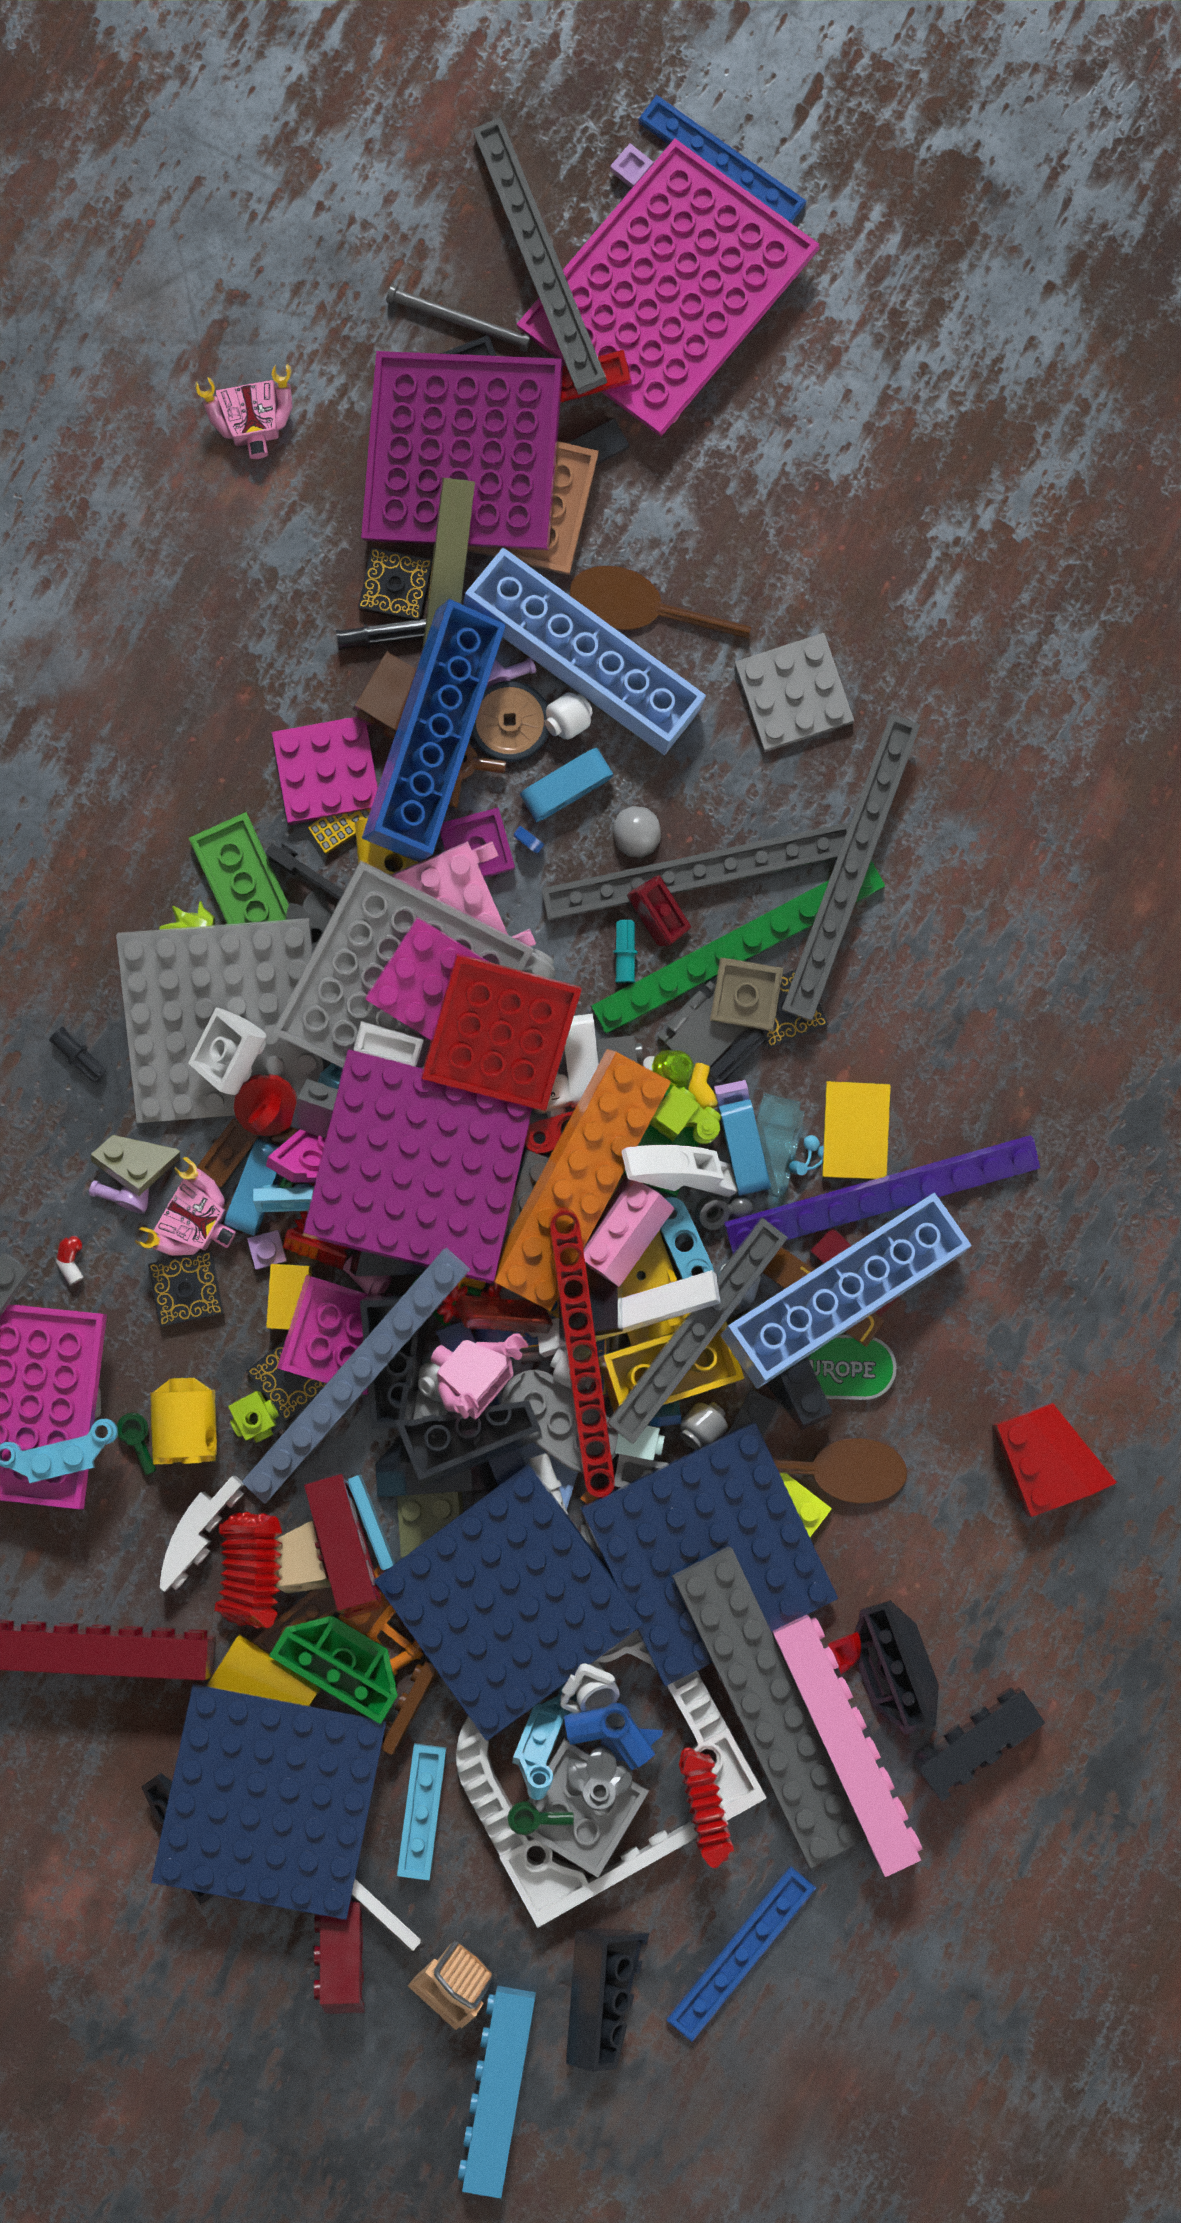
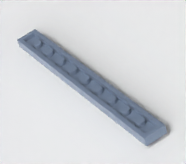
(356, 1375)

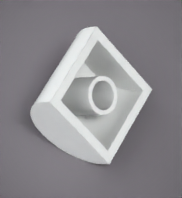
(227, 1051)

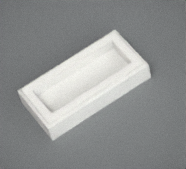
(388, 1044)

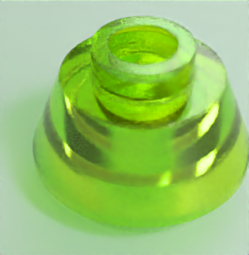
(674, 1066)

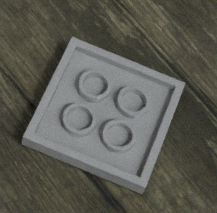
(794, 692)
(594, 1832)

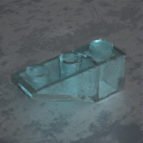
(776, 1127)

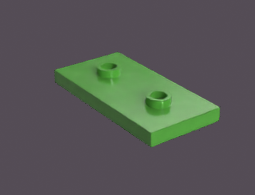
(240, 872)

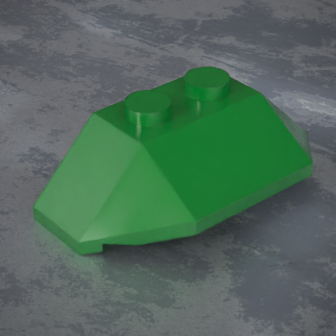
(340, 1663)

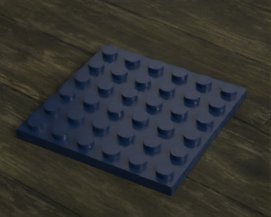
(691, 1511)
(508, 1601)
(269, 1801)

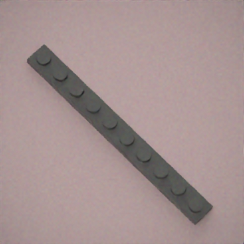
(540, 256)
(850, 867)
(697, 870)

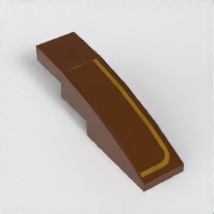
(788, 1269)

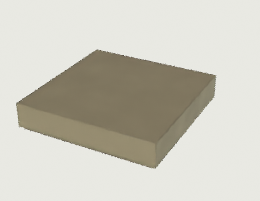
(746, 994)

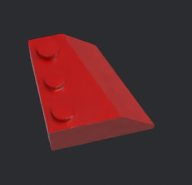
(1049, 1460)

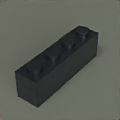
(798, 1390)
(601, 1995)

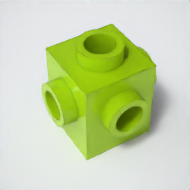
(242, 1412)

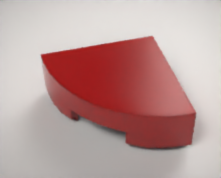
(846, 1651)

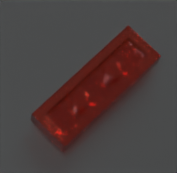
(503, 1314)

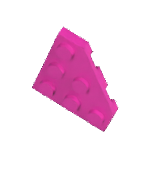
(298, 1157)

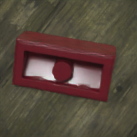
(659, 911)

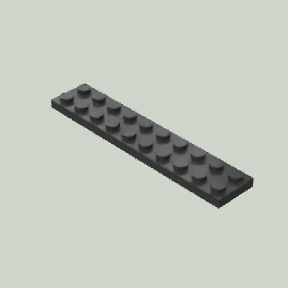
(769, 1706)

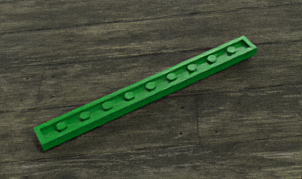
(704, 962)

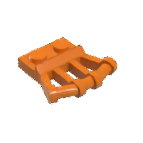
(377, 1620)

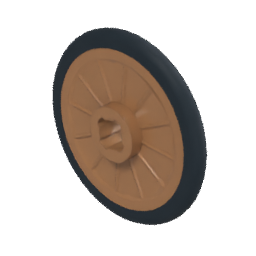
(516, 741)

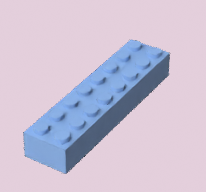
(585, 651)
(845, 1290)

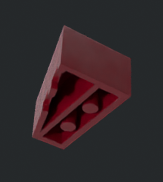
(340, 1962)

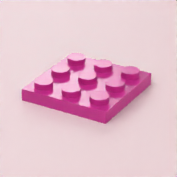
(325, 769)
(417, 977)
(323, 1330)

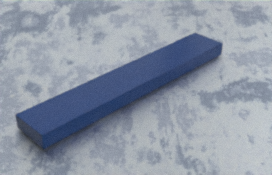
(671, 124)
(741, 1953)

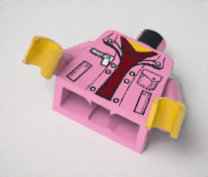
(250, 411)
(191, 1217)

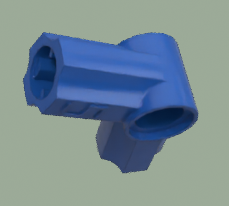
(594, 1725)

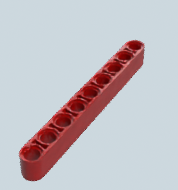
(582, 1368)

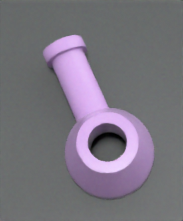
(501, 674)
(124, 1198)

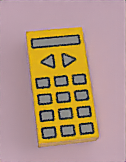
(337, 829)

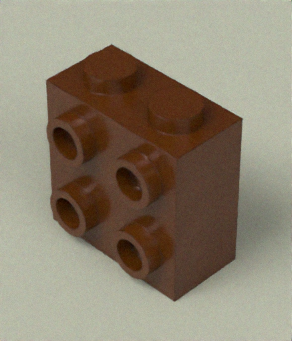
(385, 694)

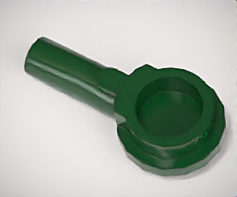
(132, 1431)
(525, 1818)

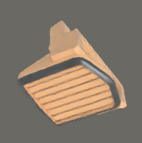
(454, 1985)

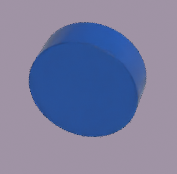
(528, 839)

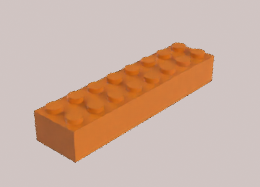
(580, 1173)

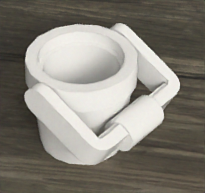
(592, 1687)

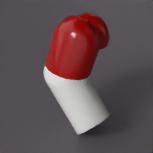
(65, 1259)

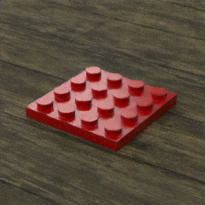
(501, 1032)

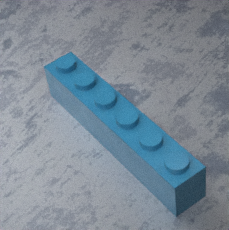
(498, 2091)

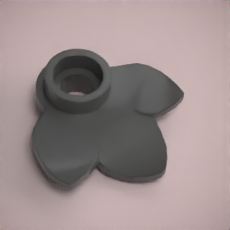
(315, 908)
(599, 1773)

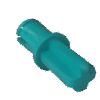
(625, 952)

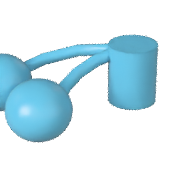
(811, 1143)

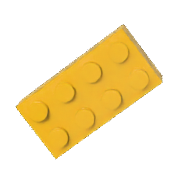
(711, 1370)

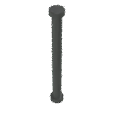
(459, 318)

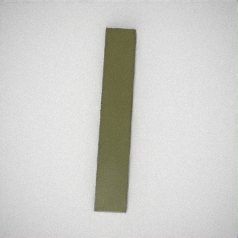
(450, 545)

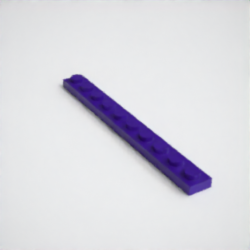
(892, 1191)

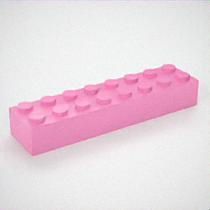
(848, 1749)

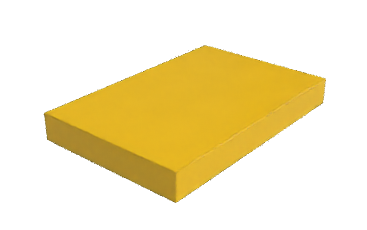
(856, 1130)
(255, 1673)

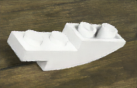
(678, 1166)
(188, 1540)

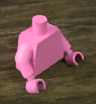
(475, 1373)

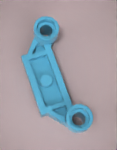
(60, 1457)
(537, 1745)

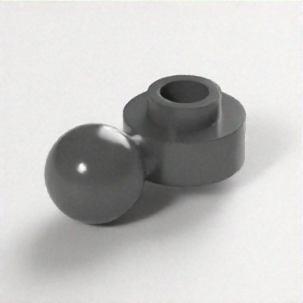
(737, 1207)

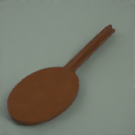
(632, 601)
(853, 1470)

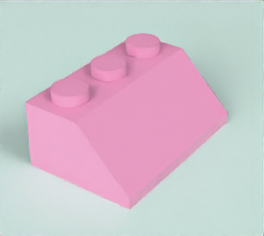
(625, 1230)

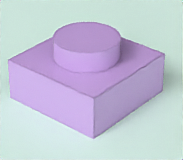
(630, 165)
(731, 1093)
(267, 1249)

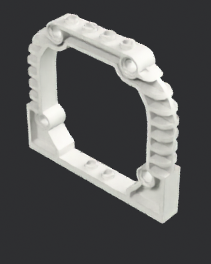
(556, 1886)

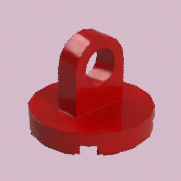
(265, 1105)

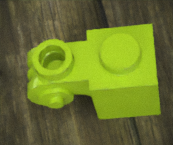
(682, 1111)

